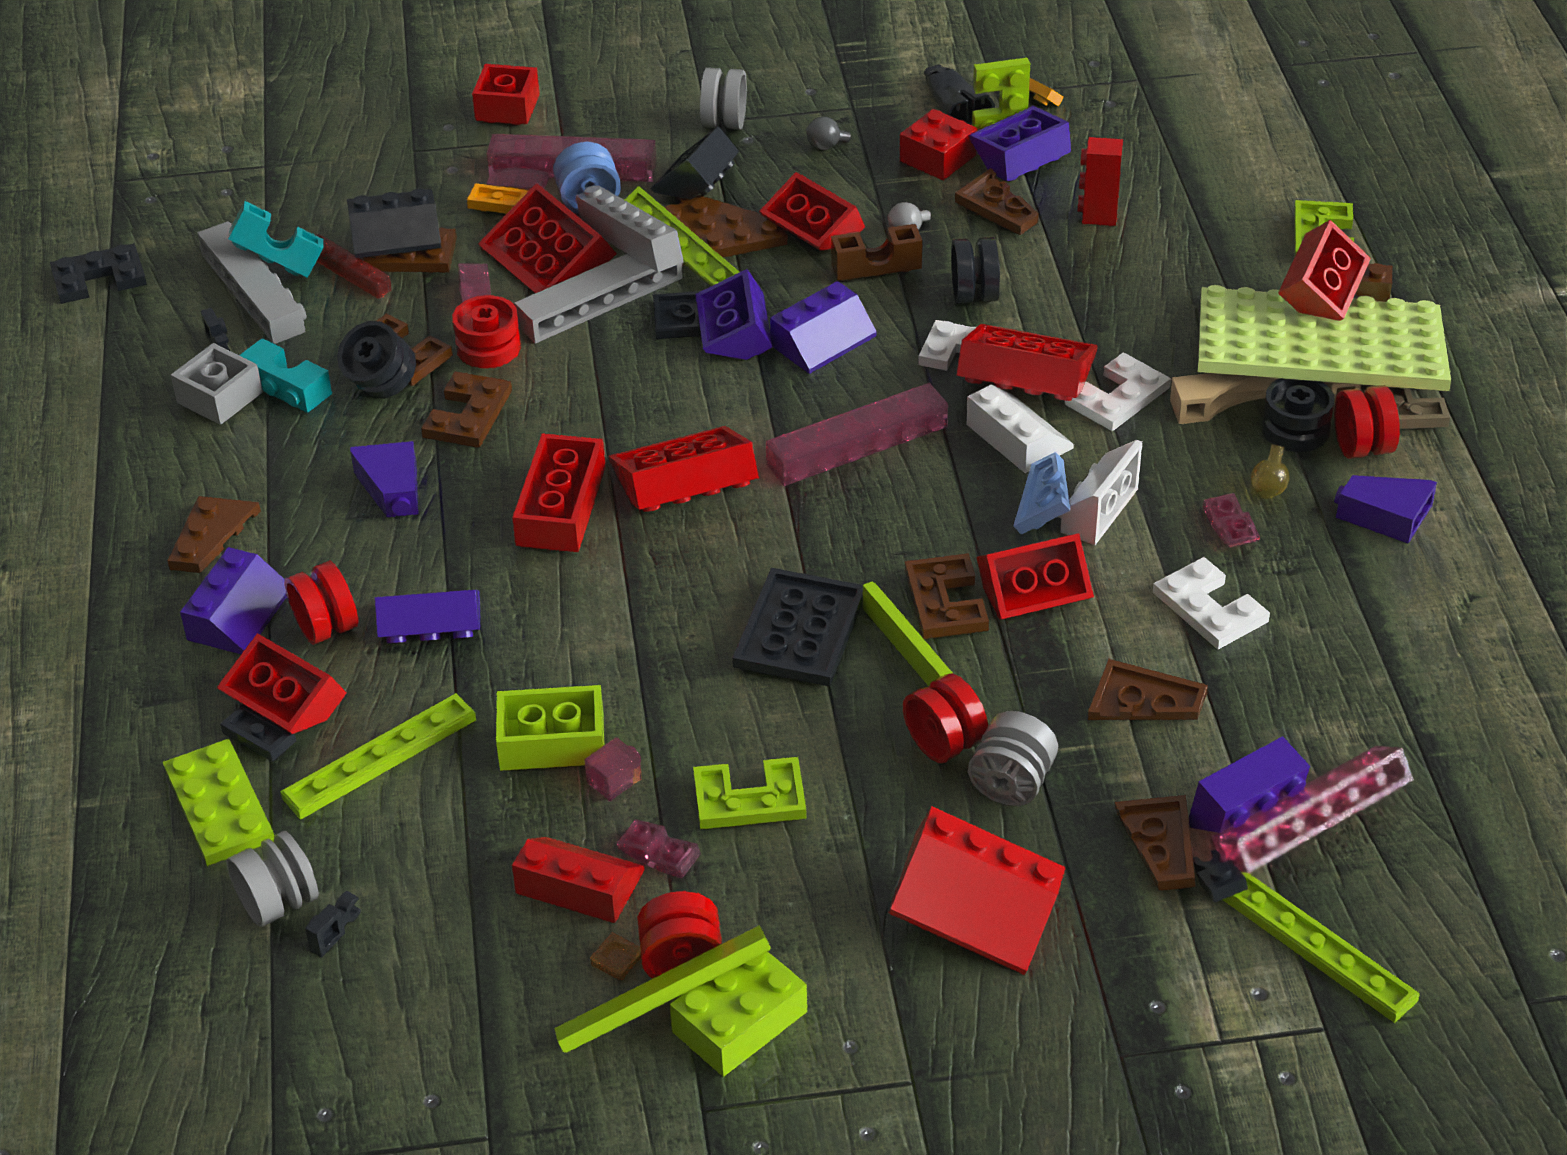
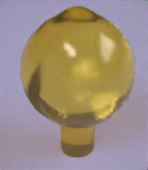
(1270, 476)

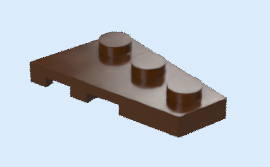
(997, 203)

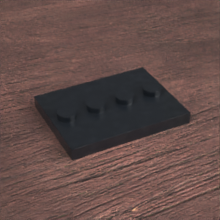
(799, 627)

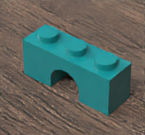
(296, 254)
(298, 386)

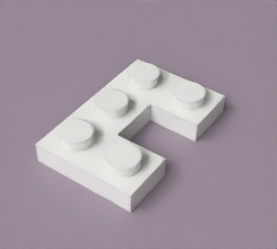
(942, 344)
(1137, 389)
(1188, 596)

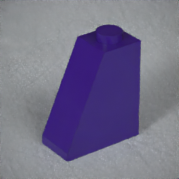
(388, 476)
(1386, 504)

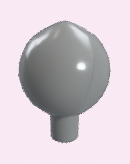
(906, 214)

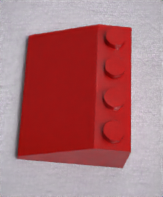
(545, 242)
(1025, 361)
(685, 467)
(977, 890)

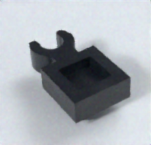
(214, 328)
(1218, 877)
(329, 924)

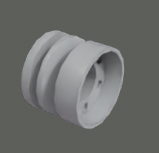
(1013, 758)
(279, 875)

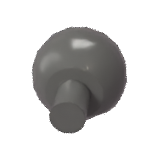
(825, 133)

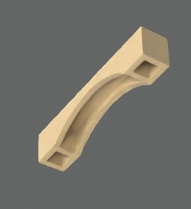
(1205, 395)

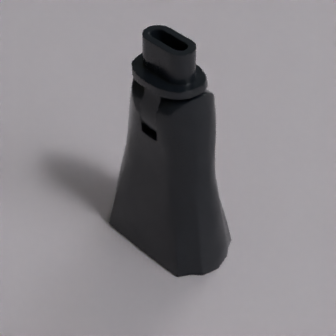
(955, 94)

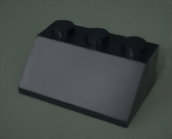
(698, 167)
(393, 223)

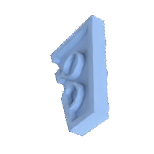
(1043, 495)

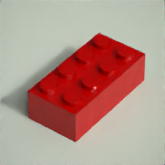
(559, 492)

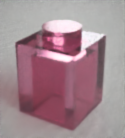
(613, 768)

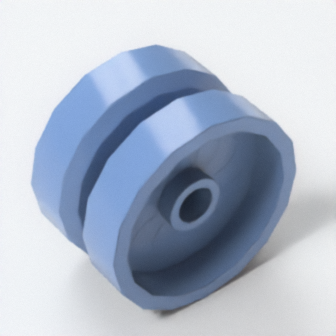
(581, 167)

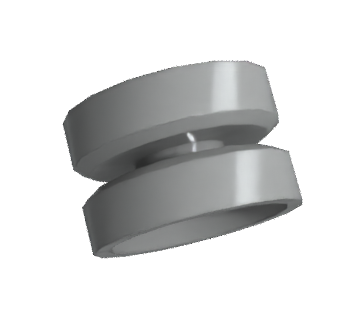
(723, 98)

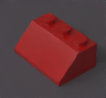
(811, 212)
(1324, 273)
(1036, 576)
(281, 686)
(575, 877)

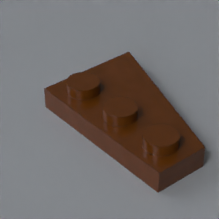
(207, 530)
(1145, 694)
(1162, 838)

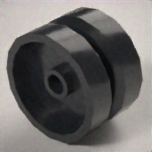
(976, 271)
(376, 359)
(1297, 414)

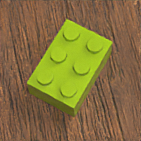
(548, 726)
(739, 1011)

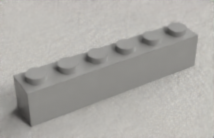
(630, 228)
(253, 285)
(589, 296)

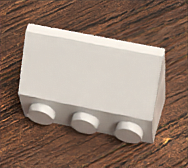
(1013, 427)
(1103, 493)

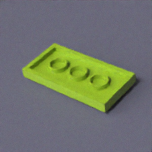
(218, 801)

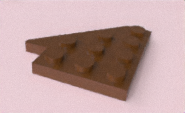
(727, 227)

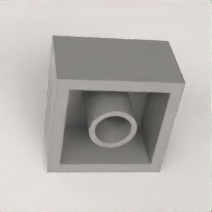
(216, 383)

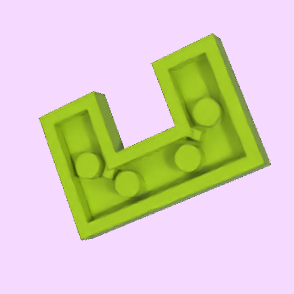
(1012, 81)
(1314, 213)
(777, 801)

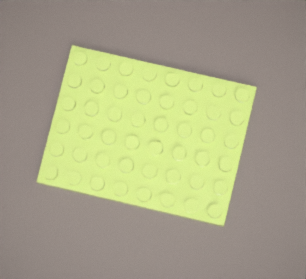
(1373, 345)

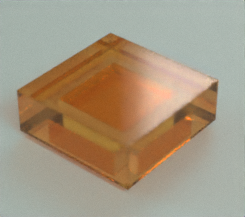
(616, 956)

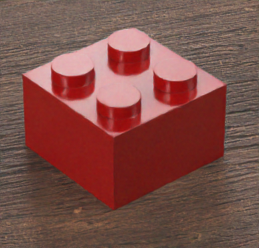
(506, 94)
(937, 144)

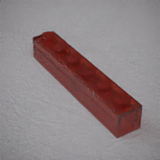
(354, 269)

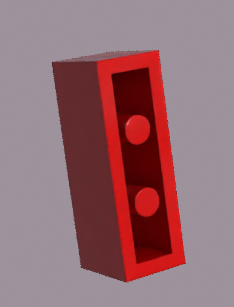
(1100, 181)

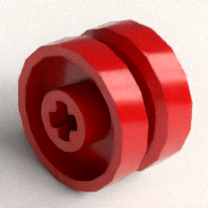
(486, 331)
(1366, 422)
(321, 602)
(945, 717)
(676, 930)

